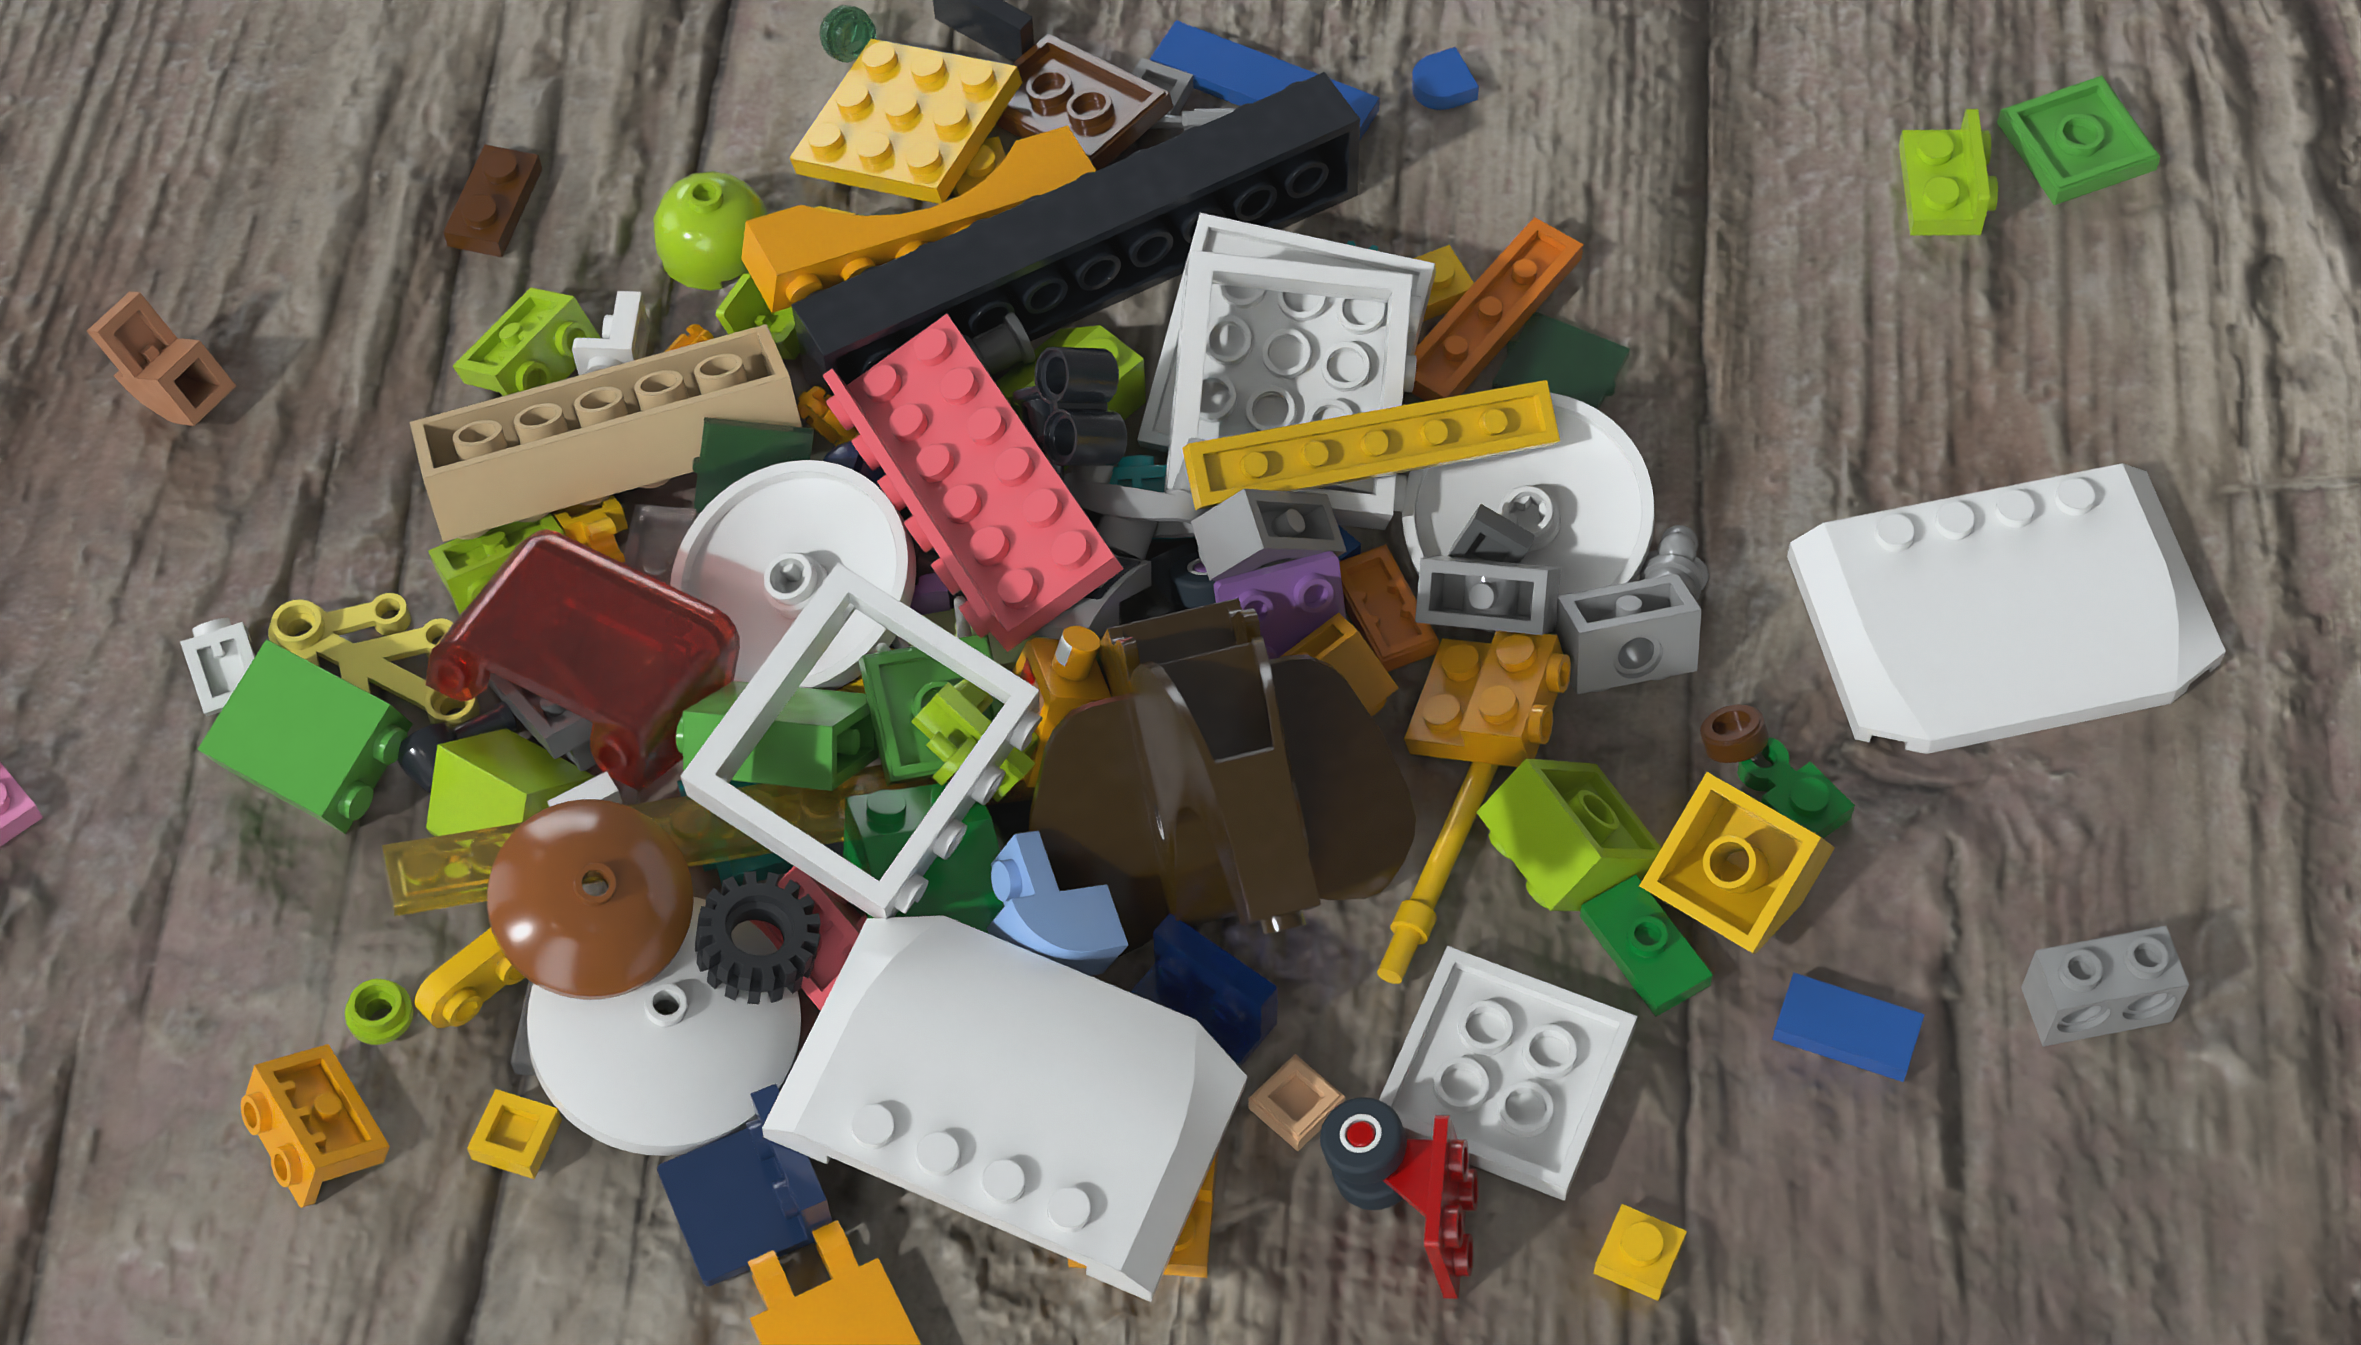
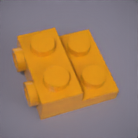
(1490, 699)

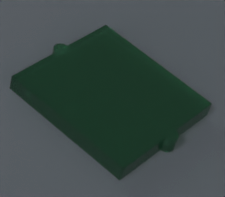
(1566, 357)
(739, 448)

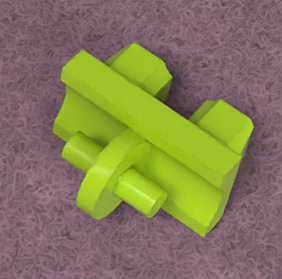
(955, 726)

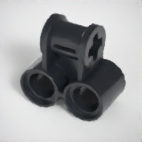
(1070, 407)

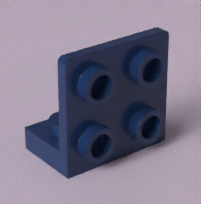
(744, 1197)

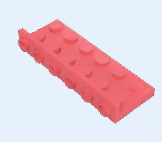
(973, 485)

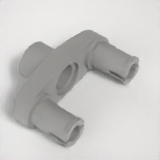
(1131, 515)

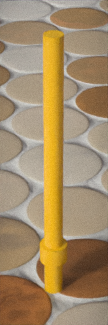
(1417, 916)

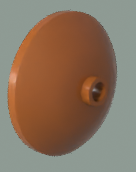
(583, 941)

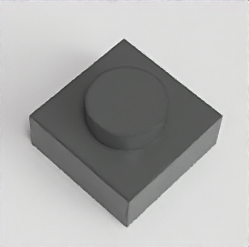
(1492, 538)

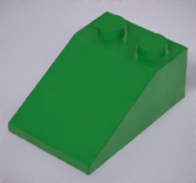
(957, 887)

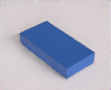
(1848, 1027)

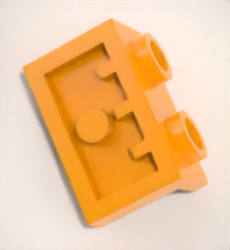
(310, 1121)

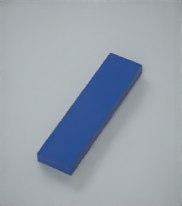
(1241, 72)

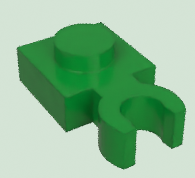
(1799, 795)

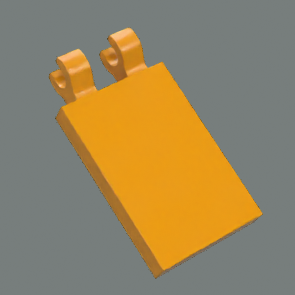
(847, 1310)

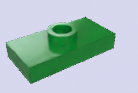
(1646, 945)

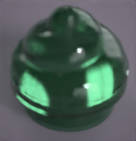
(846, 32)

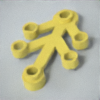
(371, 658)

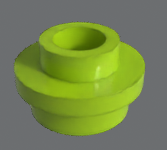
(373, 996)

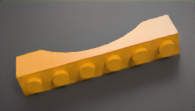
(815, 249)

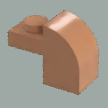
(156, 367)

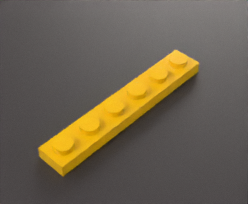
(1372, 443)

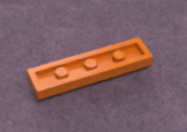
(1493, 310)

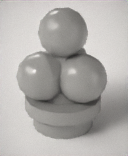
(1677, 555)

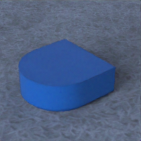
(1443, 81)

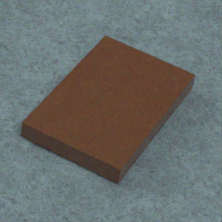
(1094, 98)

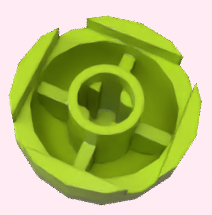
(703, 228)

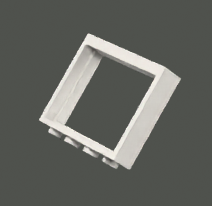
(1399, 368)
(777, 680)

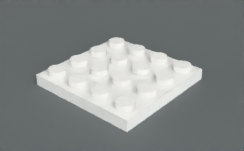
(1281, 353)

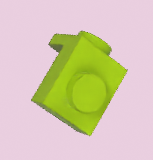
(747, 309)

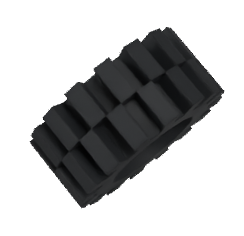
(762, 903)

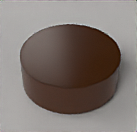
(1734, 733)

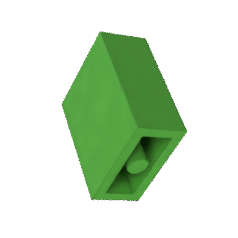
(306, 736)
(811, 744)

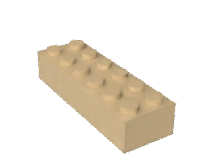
(595, 432)

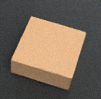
(1295, 1102)

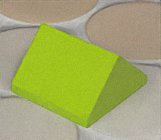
(494, 782)

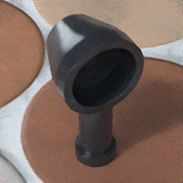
(419, 749)

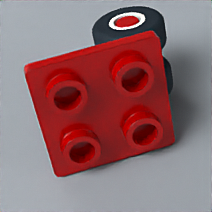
(1381, 1167)

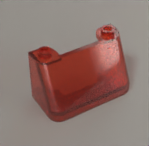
(595, 644)

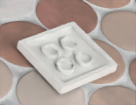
(1511, 1066)

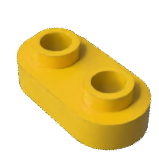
(465, 982)

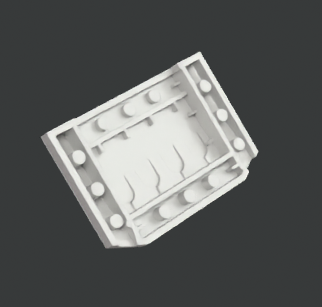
(2005, 610)
(1013, 1094)

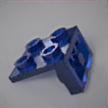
(1211, 987)

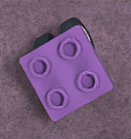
(1288, 596)

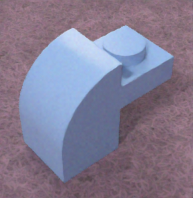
(1064, 926)

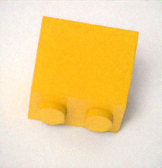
(1736, 864)

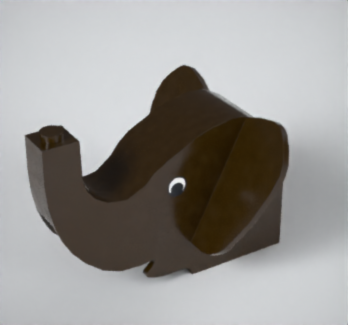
(1219, 780)

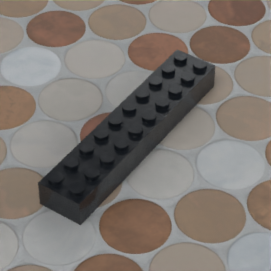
(1095, 236)

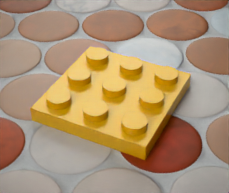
(906, 121)

